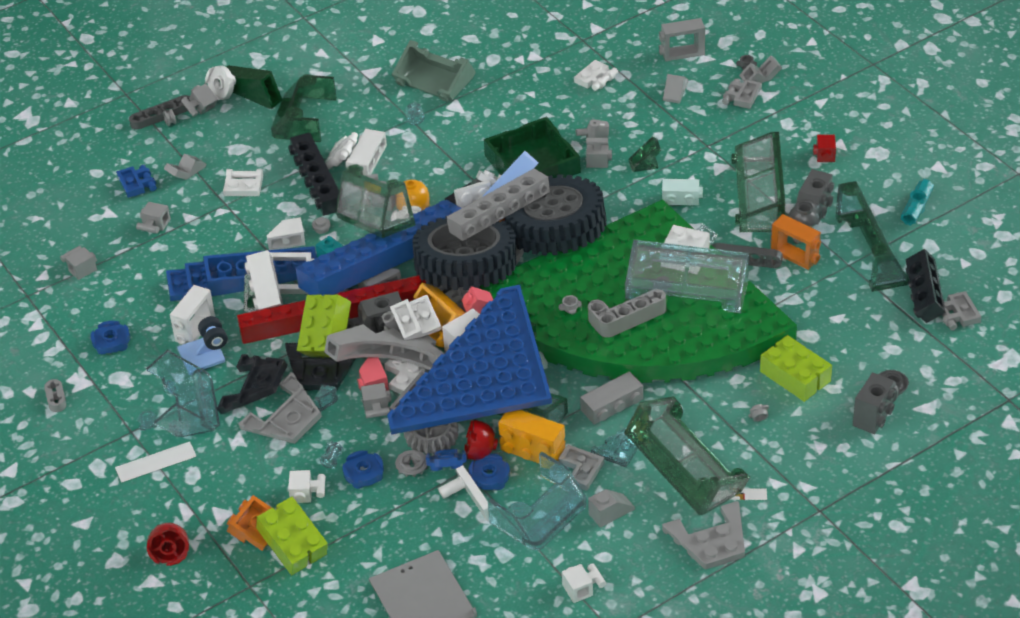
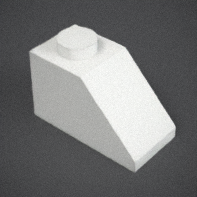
(286, 235)

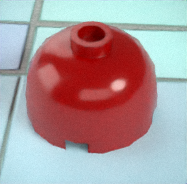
(480, 440)
(167, 544)

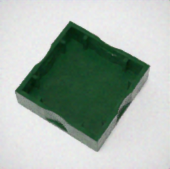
(541, 142)

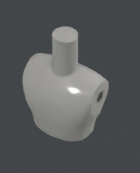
(595, 129)

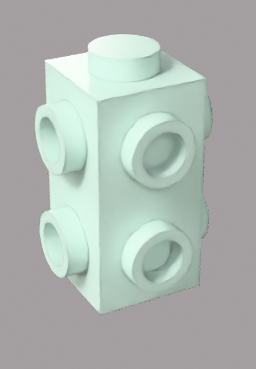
(681, 191)

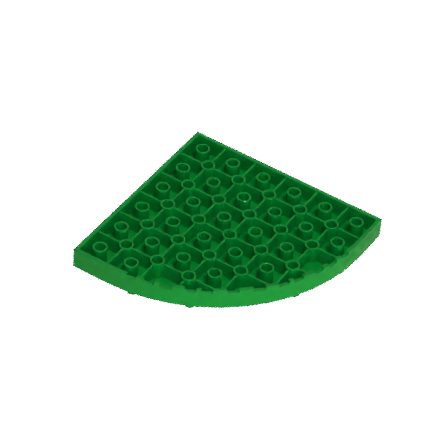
(682, 343)

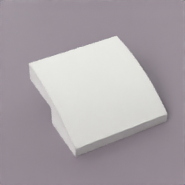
(416, 318)

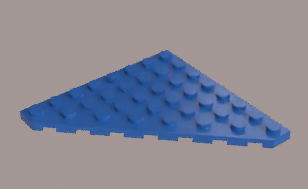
(482, 373)

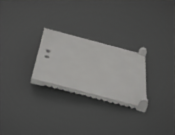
(423, 591)

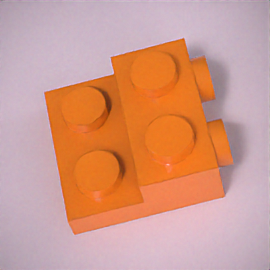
(244, 523)

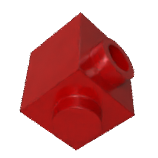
(825, 148)

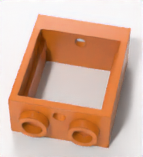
(785, 227)

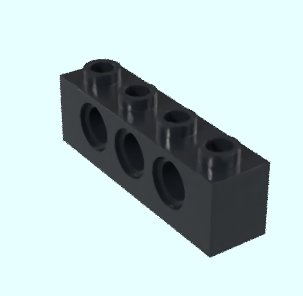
(925, 286)

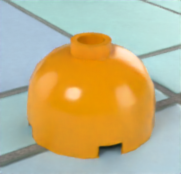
(417, 193)

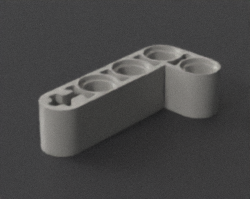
(626, 315)

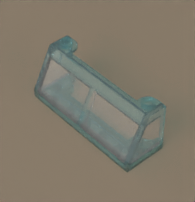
(688, 273)

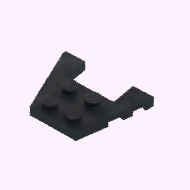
(317, 371)
(261, 381)

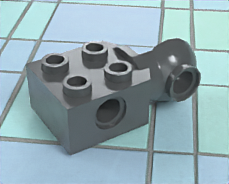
(813, 198)
(371, 311)
(877, 399)

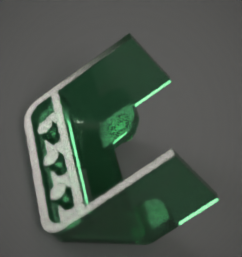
(289, 117)

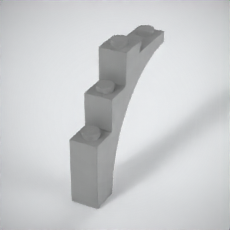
(389, 344)

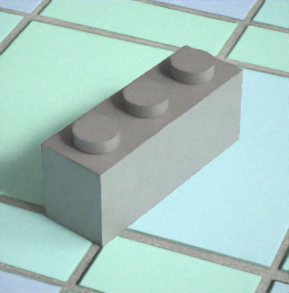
(611, 398)

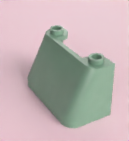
(432, 72)

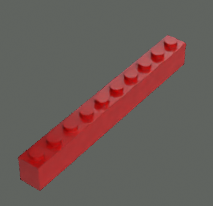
(288, 317)

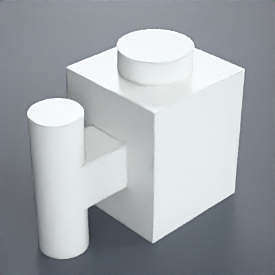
(302, 486)
(580, 583)

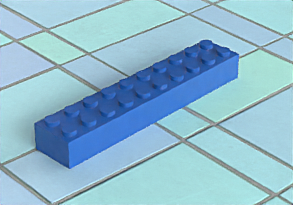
(365, 256)

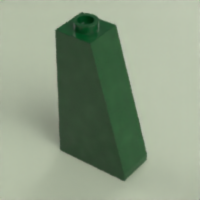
(256, 86)

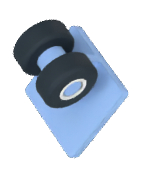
(206, 351)

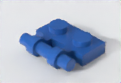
(132, 184)

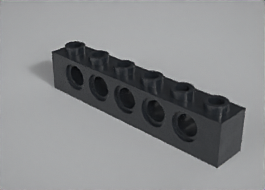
(315, 173)

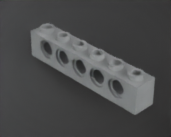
(498, 204)

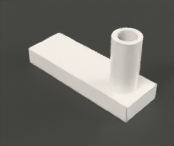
(465, 481)

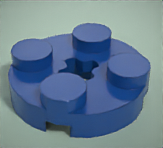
(104, 344)
(446, 458)
(362, 478)
(494, 480)

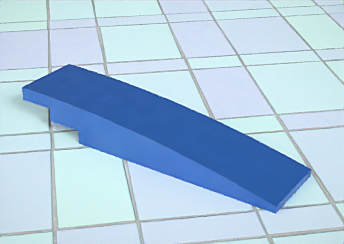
(226, 273)

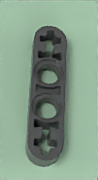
(143, 119)
(761, 252)

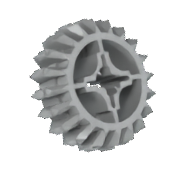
(432, 438)

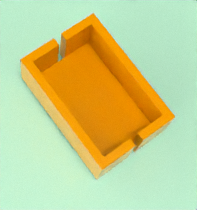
(444, 307)
(529, 435)

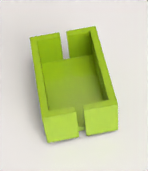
(321, 318)
(795, 368)
(291, 535)

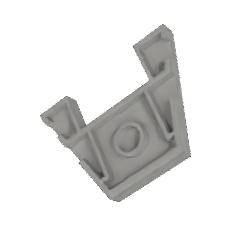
(290, 419)
(713, 545)

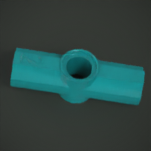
(917, 202)

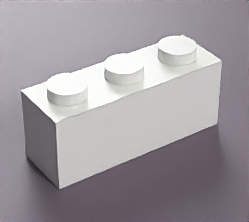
(368, 150)
(263, 280)

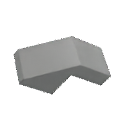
(762, 73)
(187, 167)

